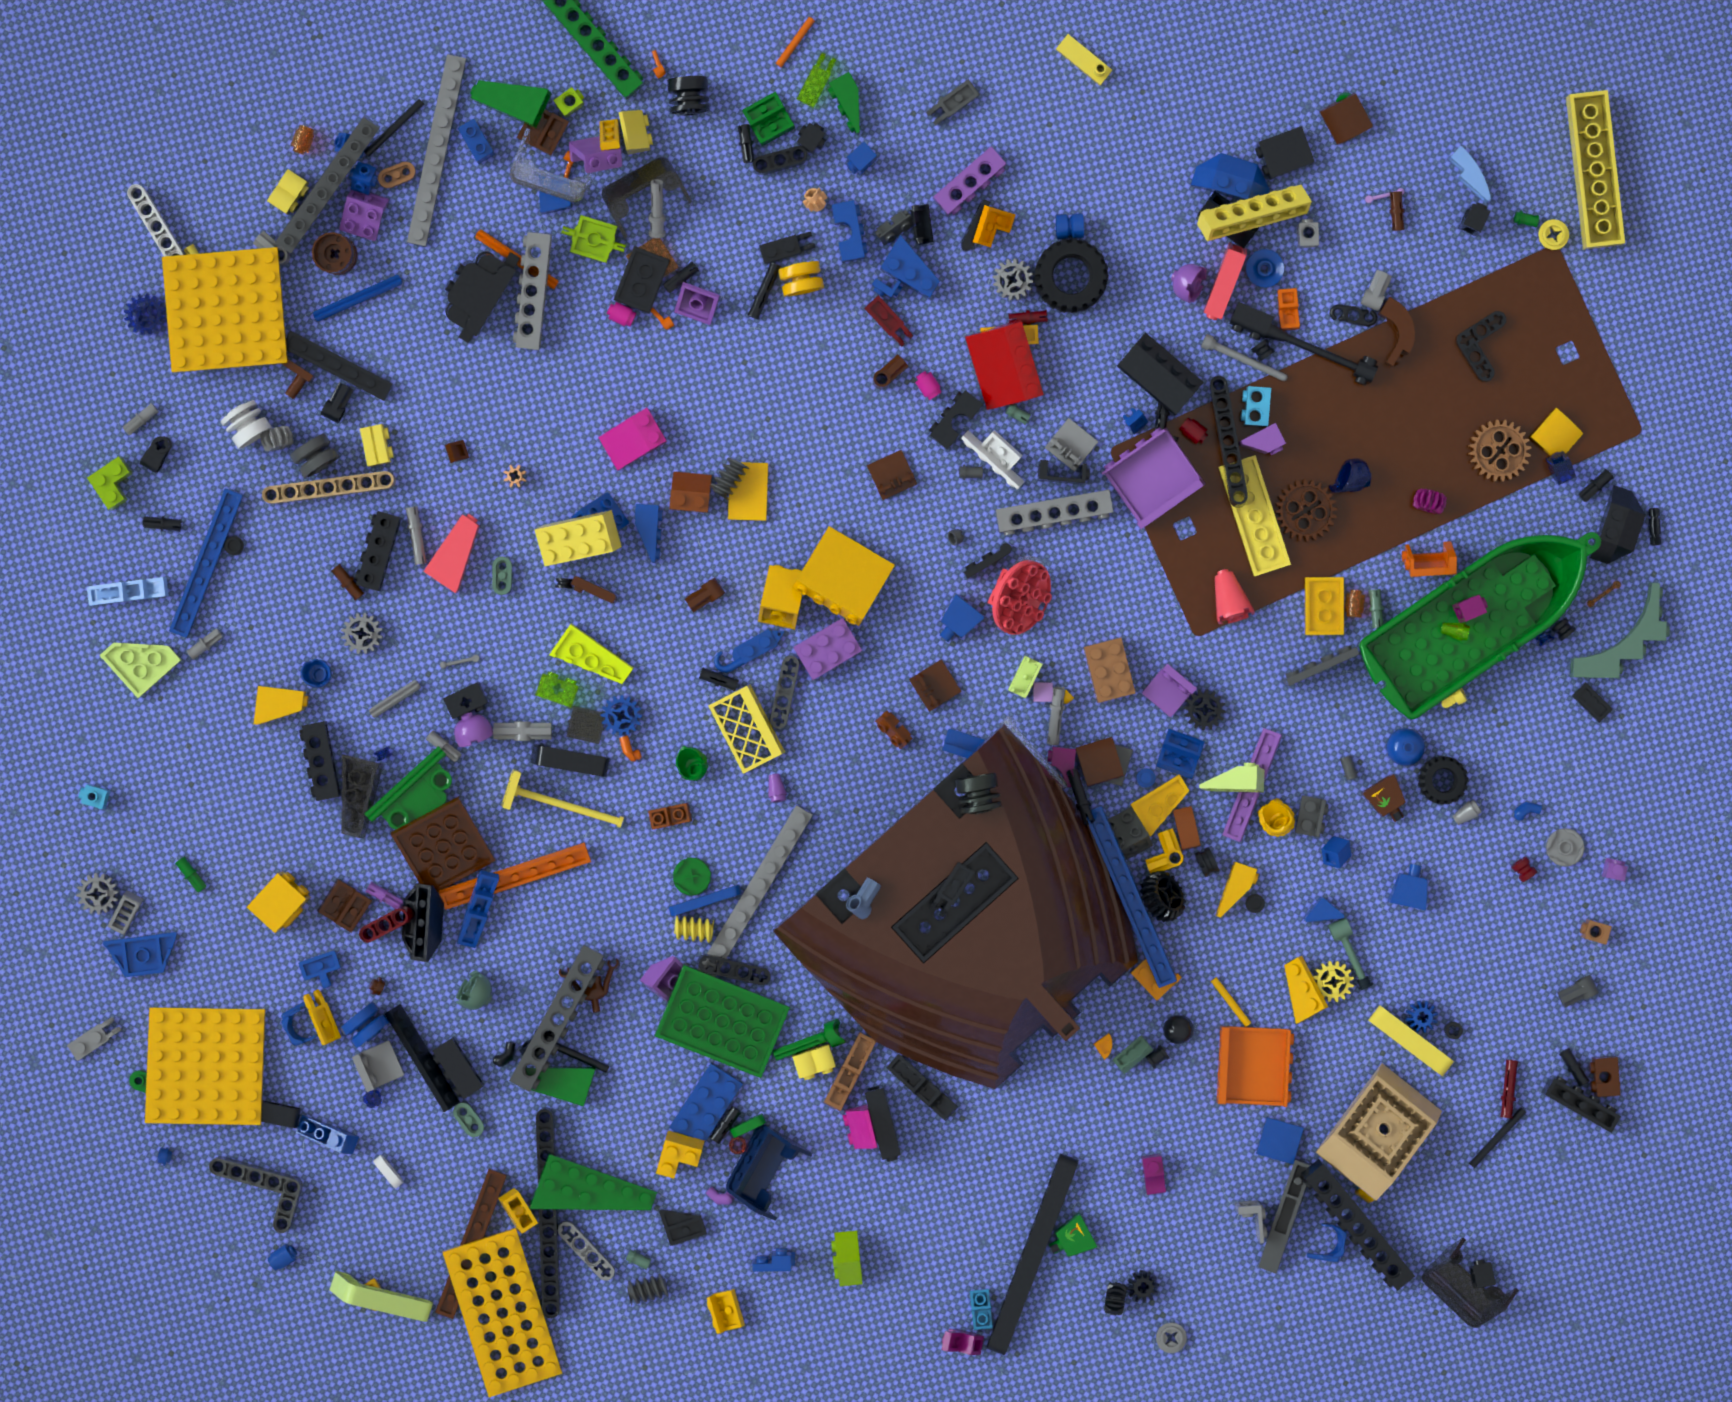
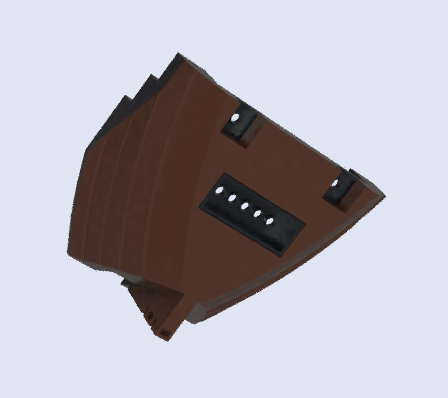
(999, 957)

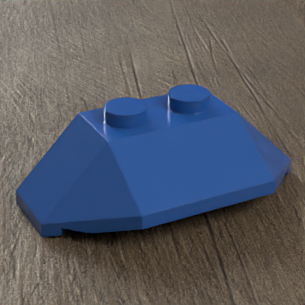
(1230, 177)

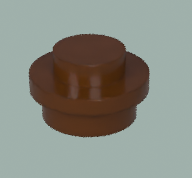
(376, 986)

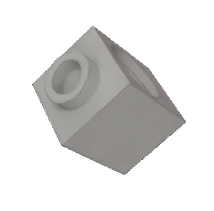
(1304, 242)

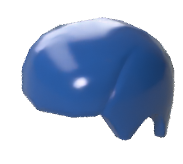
(316, 673)

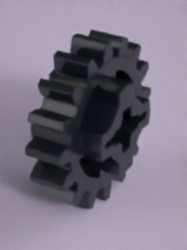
(1204, 718)

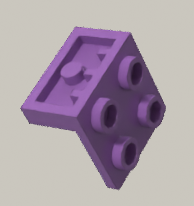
(363, 214)
(1168, 690)

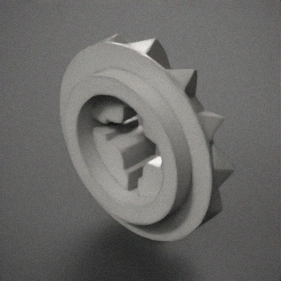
(1171, 1347)

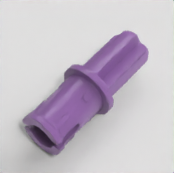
(384, 895)

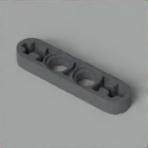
(788, 693)

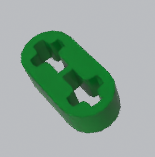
(748, 1125)

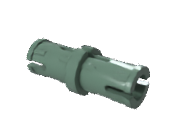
(1376, 608)

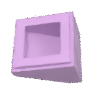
(1042, 692)

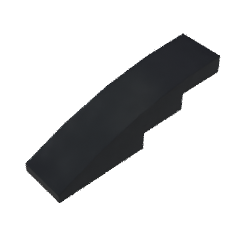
(922, 1087)

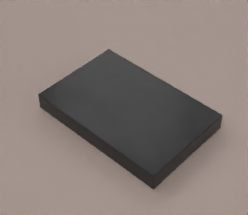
(641, 280)

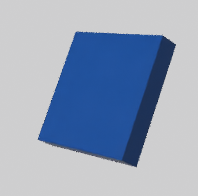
(1279, 1140)

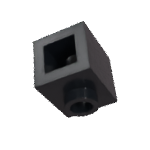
(811, 137)

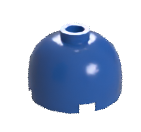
(1405, 747)

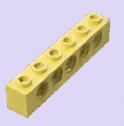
(1254, 212)

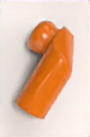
(627, 750)

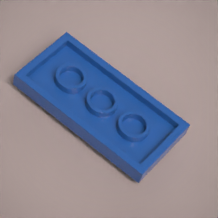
(706, 1103)

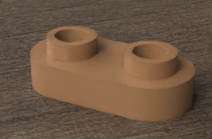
(396, 173)

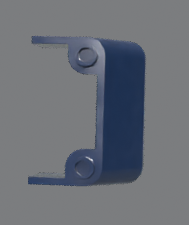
(759, 1166)

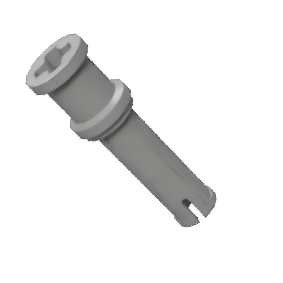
(657, 217)

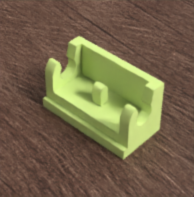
(1025, 677)

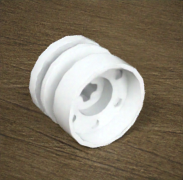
(245, 424)

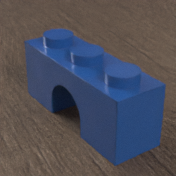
(847, 214)

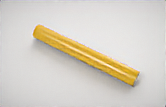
(1230, 1001)

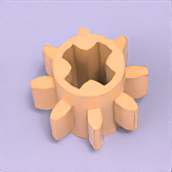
(815, 199)
(516, 481)

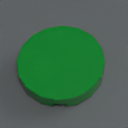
(691, 876)

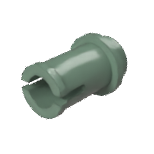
(1017, 413)
(638, 1259)

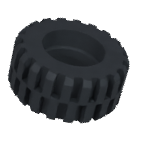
(1097, 275)

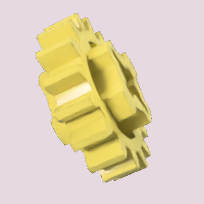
(1332, 973)

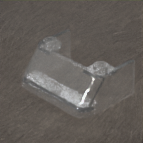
(525, 174)

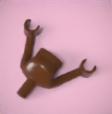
(597, 990)

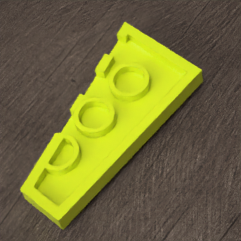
(584, 651)

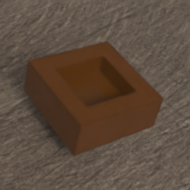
(457, 451)

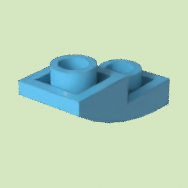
(981, 1309)

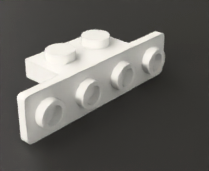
(998, 454)

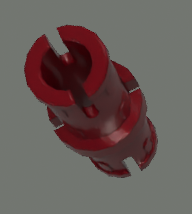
(1029, 317)

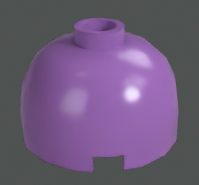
(1188, 281)
(472, 729)

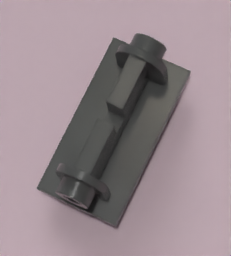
(888, 233)

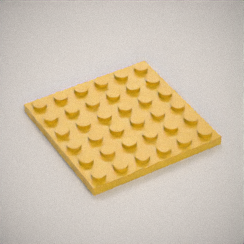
(224, 309)
(205, 1066)

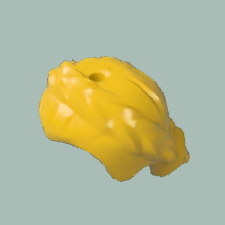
(1276, 818)

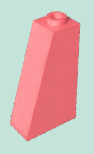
(1225, 281)
(454, 553)

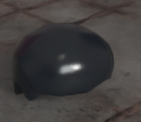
(1178, 1029)

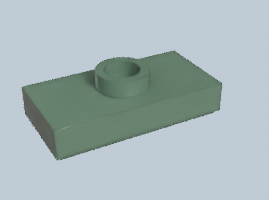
(1132, 1054)

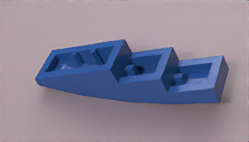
(477, 909)

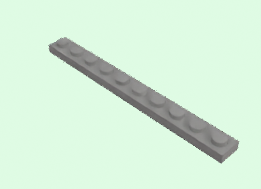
(436, 150)
(758, 885)

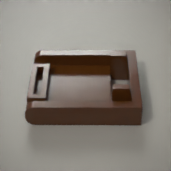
(581, 584)

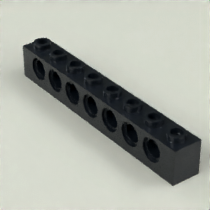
(1401, 1273)

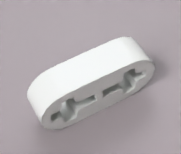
(388, 1171)

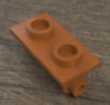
(898, 737)

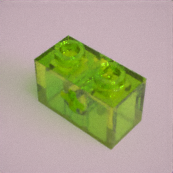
(546, 690)

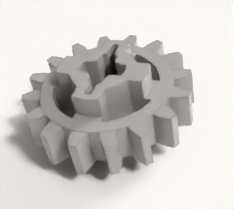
(1018, 271)
(361, 642)
(98, 902)

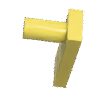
(1084, 59)

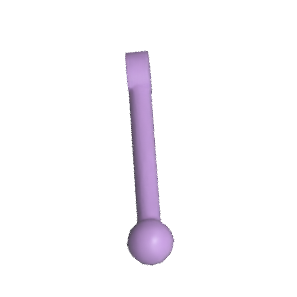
(1368, 199)

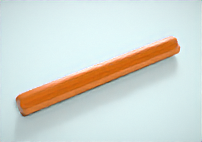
(504, 251)

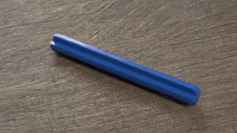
(357, 298)

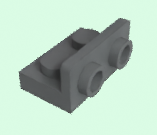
(1311, 816)

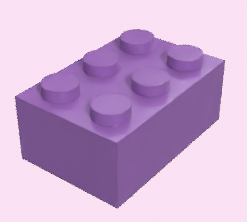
(827, 649)

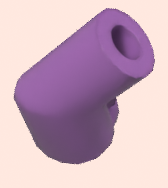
(720, 1199)

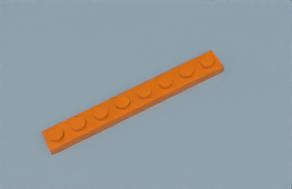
(520, 874)

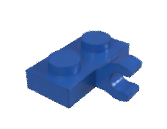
(320, 967)

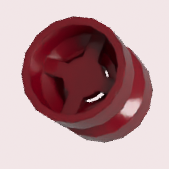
(1523, 867)

